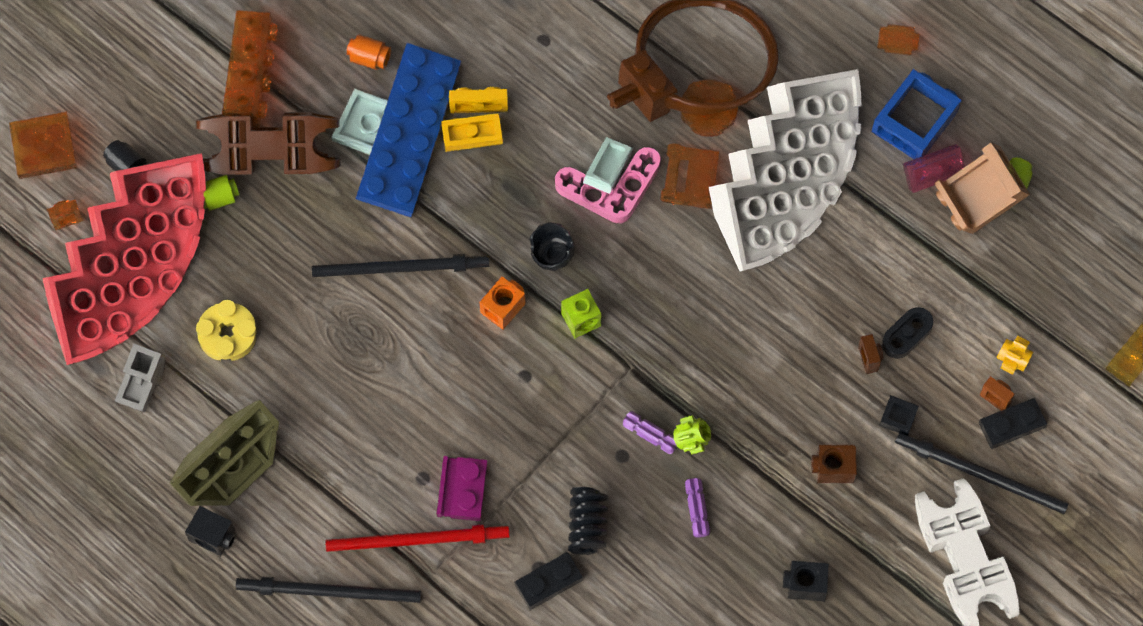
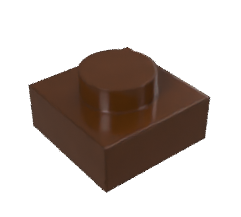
(870, 353)

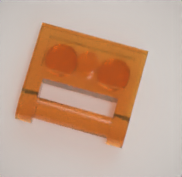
(700, 176)

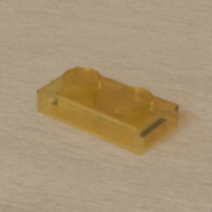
(1129, 360)

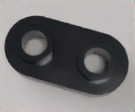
(906, 334)

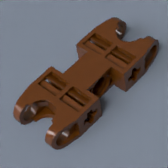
(268, 143)

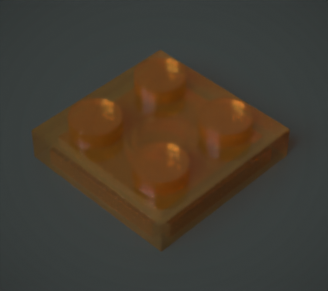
(43, 145)

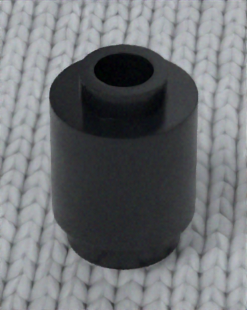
(122, 156)

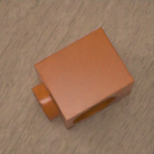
(503, 314)

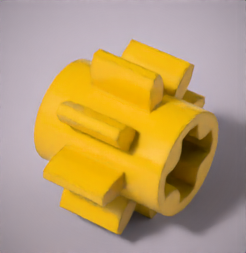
(1015, 355)

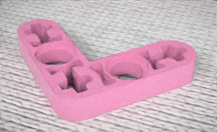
(605, 205)

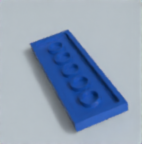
(408, 130)

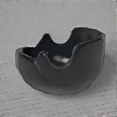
(552, 246)

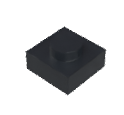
(898, 415)

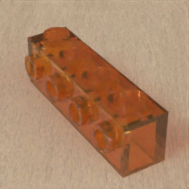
(249, 64)

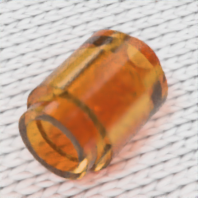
(898, 39)

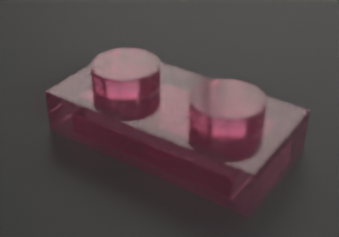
(936, 166)

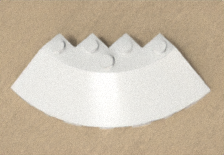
(791, 170)

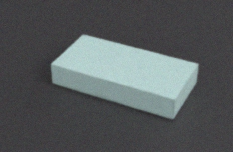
(608, 165)

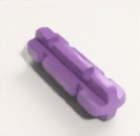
(650, 432)
(697, 507)

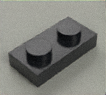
(1012, 423)
(548, 581)

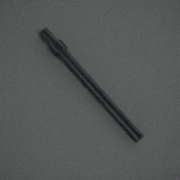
(457, 262)
(926, 449)
(269, 585)

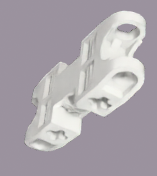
(974, 576)

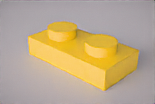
(478, 101)
(472, 132)

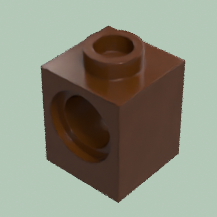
(844, 455)

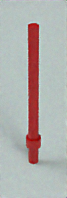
(477, 534)

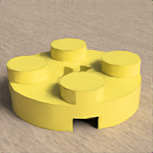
(226, 314)

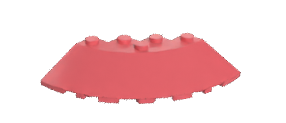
(132, 260)

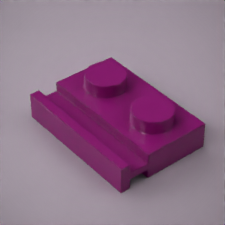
(462, 488)

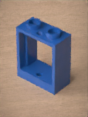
(902, 137)

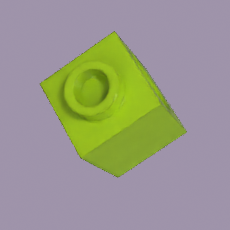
(581, 313)

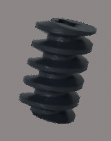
(586, 521)

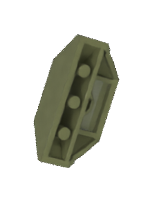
(228, 458)

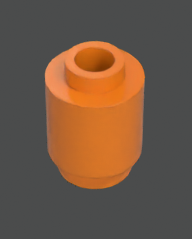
(368, 52)

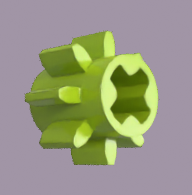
(692, 434)

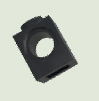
(211, 531)
(816, 571)

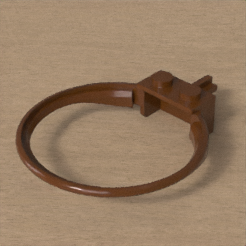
(652, 90)

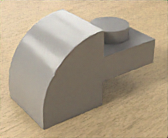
(142, 374)

